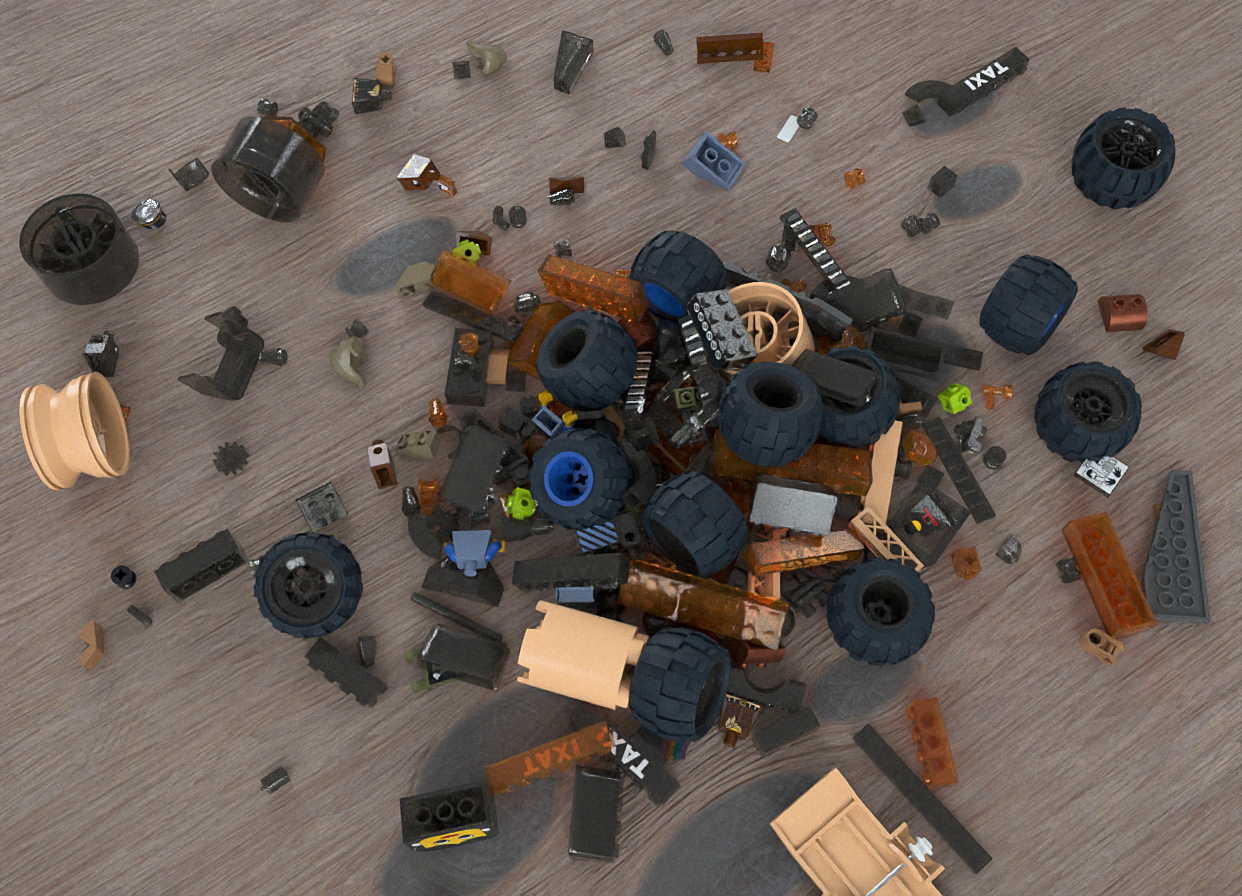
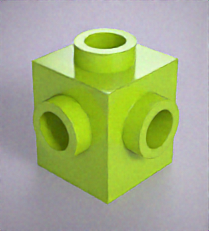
(464, 245)
(955, 398)
(520, 504)

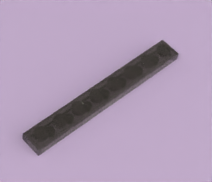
(922, 799)

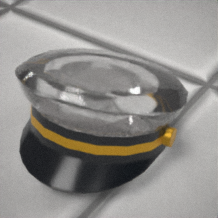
(148, 214)

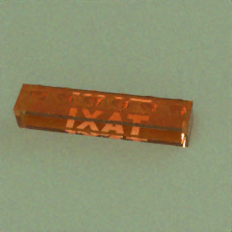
(803, 552)
(550, 757)

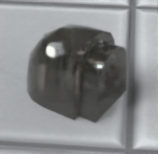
(1010, 550)

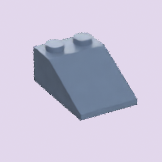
(713, 161)

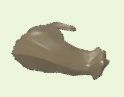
(491, 56)
(346, 359)

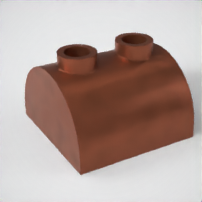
(1123, 312)
(643, 331)
(747, 653)

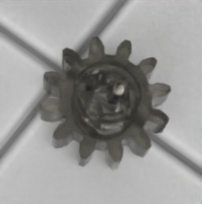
(237, 455)

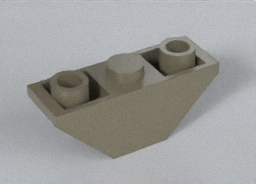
(415, 279)
(419, 444)

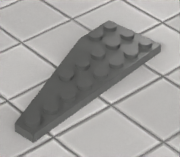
(820, 316)
(1174, 566)

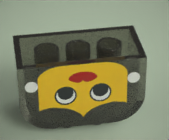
(449, 817)

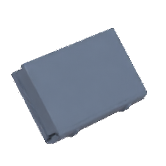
(575, 597)

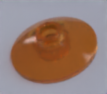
(919, 448)

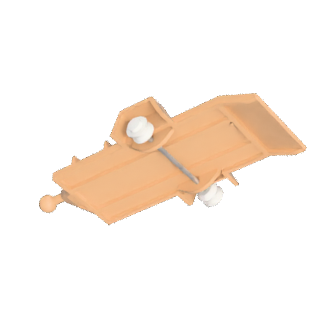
(850, 849)

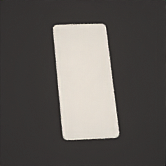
(789, 129)

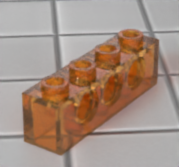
(930, 709)

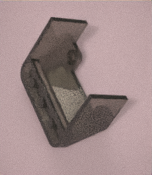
(237, 363)

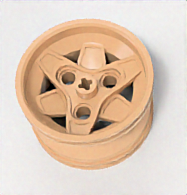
(74, 431)

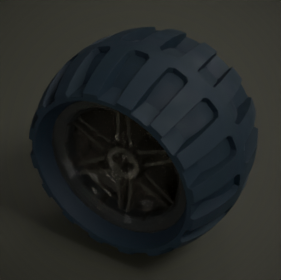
(1123, 158)

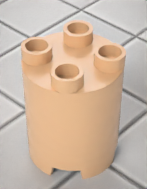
(581, 655)

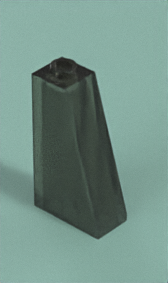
(571, 60)

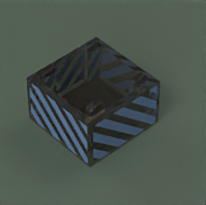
(598, 539)

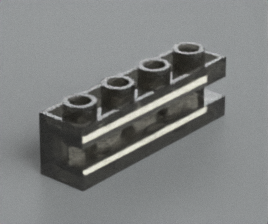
(346, 672)

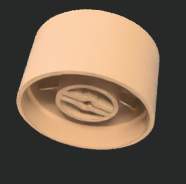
(755, 307)

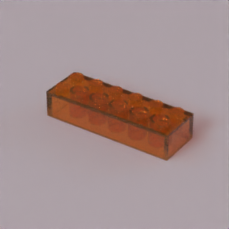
(593, 288)
(1108, 576)

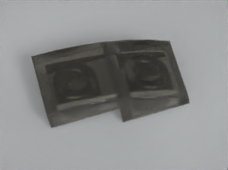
(649, 150)

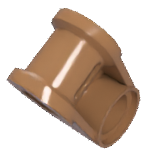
(385, 69)
(1105, 647)

